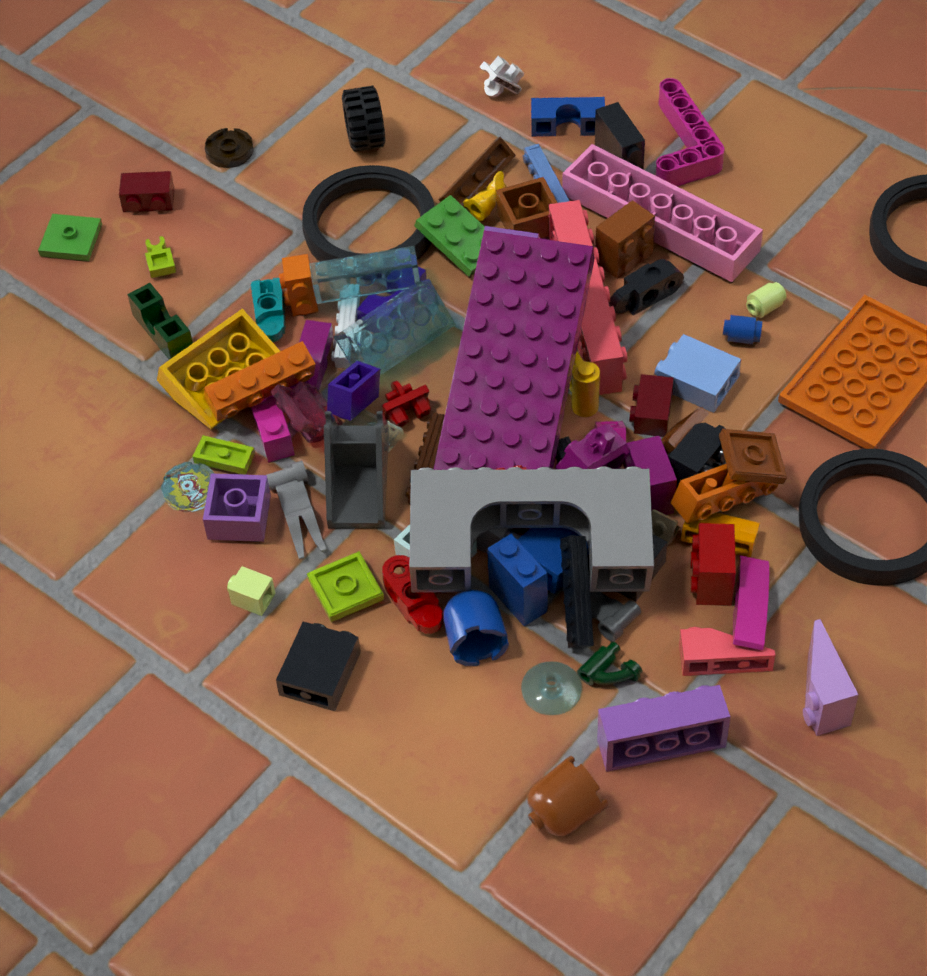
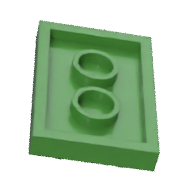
(453, 233)

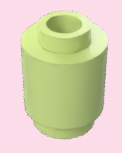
(766, 299)

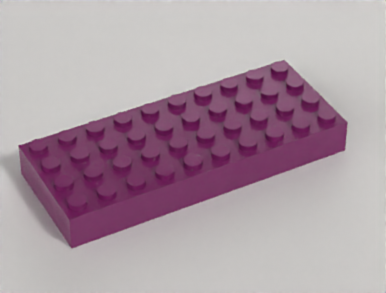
(515, 353)

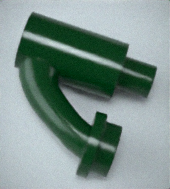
(596, 666)

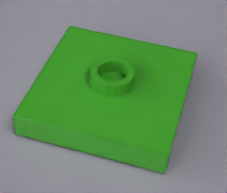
(70, 237)

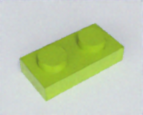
(224, 455)

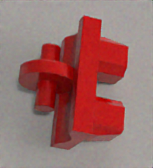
(404, 398)

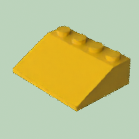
(214, 356)

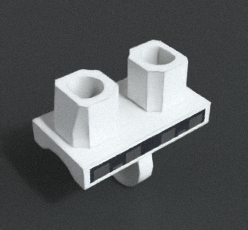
(501, 76)

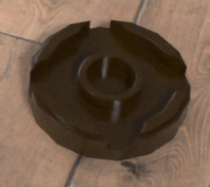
(228, 148)

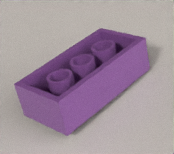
(663, 727)

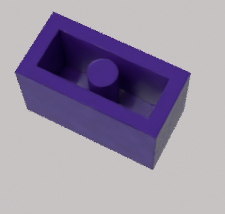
(353, 390)

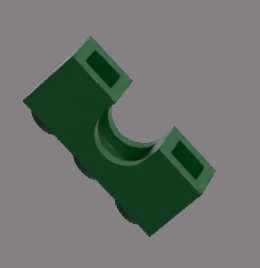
(166, 331)

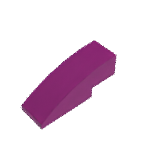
(318, 340)

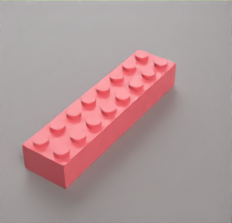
(598, 334)

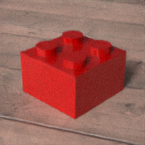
(713, 564)

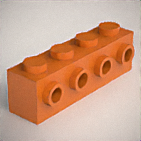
(257, 381)
(715, 492)

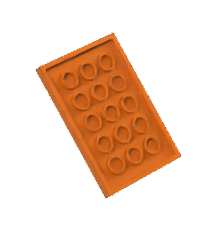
(863, 374)

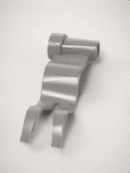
(296, 504)

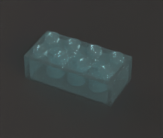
(396, 328)

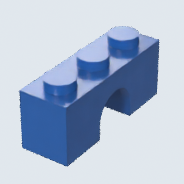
(551, 112)

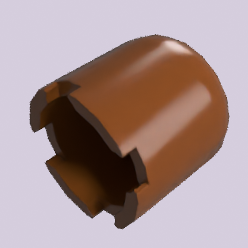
(564, 799)

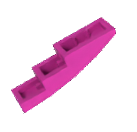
(751, 603)

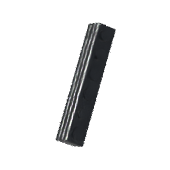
(576, 592)

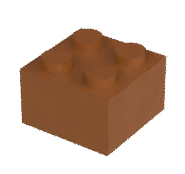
(526, 206)
(625, 239)

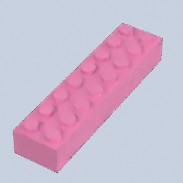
(681, 219)

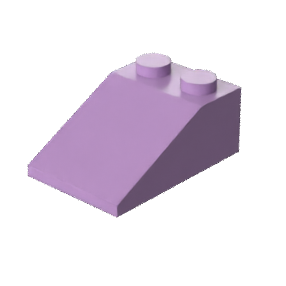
(829, 690)

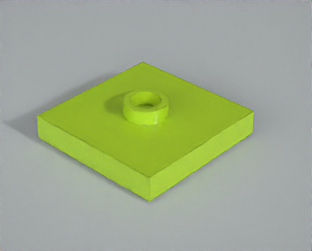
(345, 586)

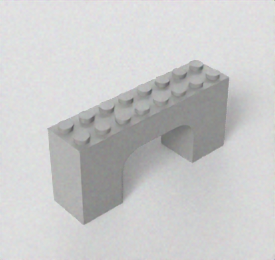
(602, 503)

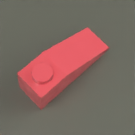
(713, 652)

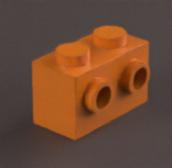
(298, 284)

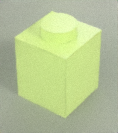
(251, 590)

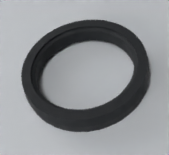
(356, 179)
(885, 249)
(828, 552)

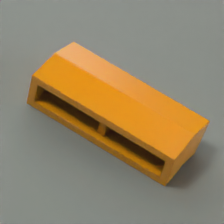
(745, 531)

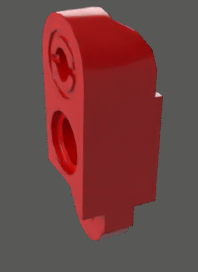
(421, 612)

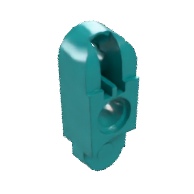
(269, 307)

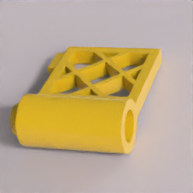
(585, 387)

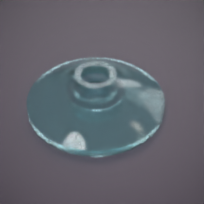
(551, 698)

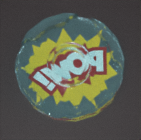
(186, 486)

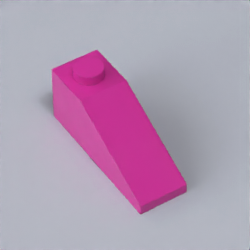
(272, 430)

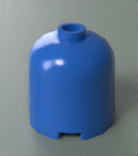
(474, 628)

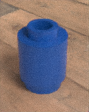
(742, 329)

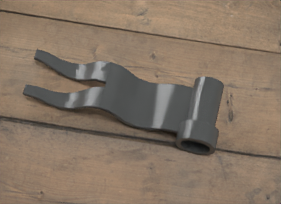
(612, 614)

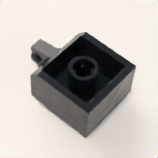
(697, 452)

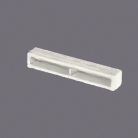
(345, 318)

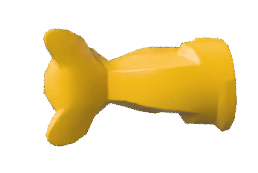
(485, 201)

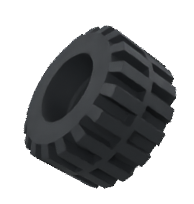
(363, 118)

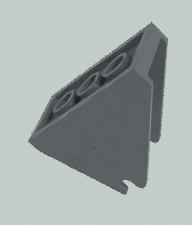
(356, 473)

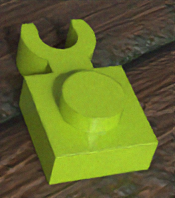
(159, 259)

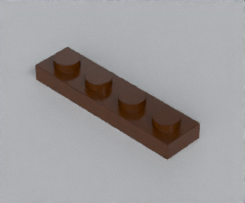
(480, 172)

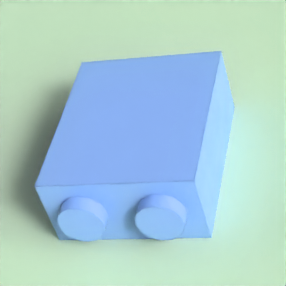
(699, 372)

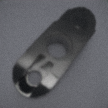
(647, 287)

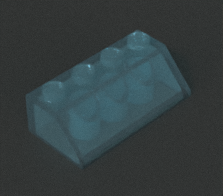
(364, 274)

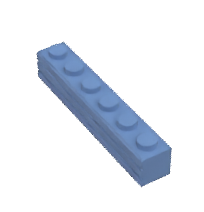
(540, 167)

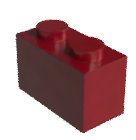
(146, 191)
(652, 405)

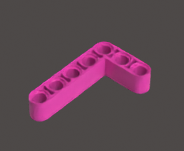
(704, 149)

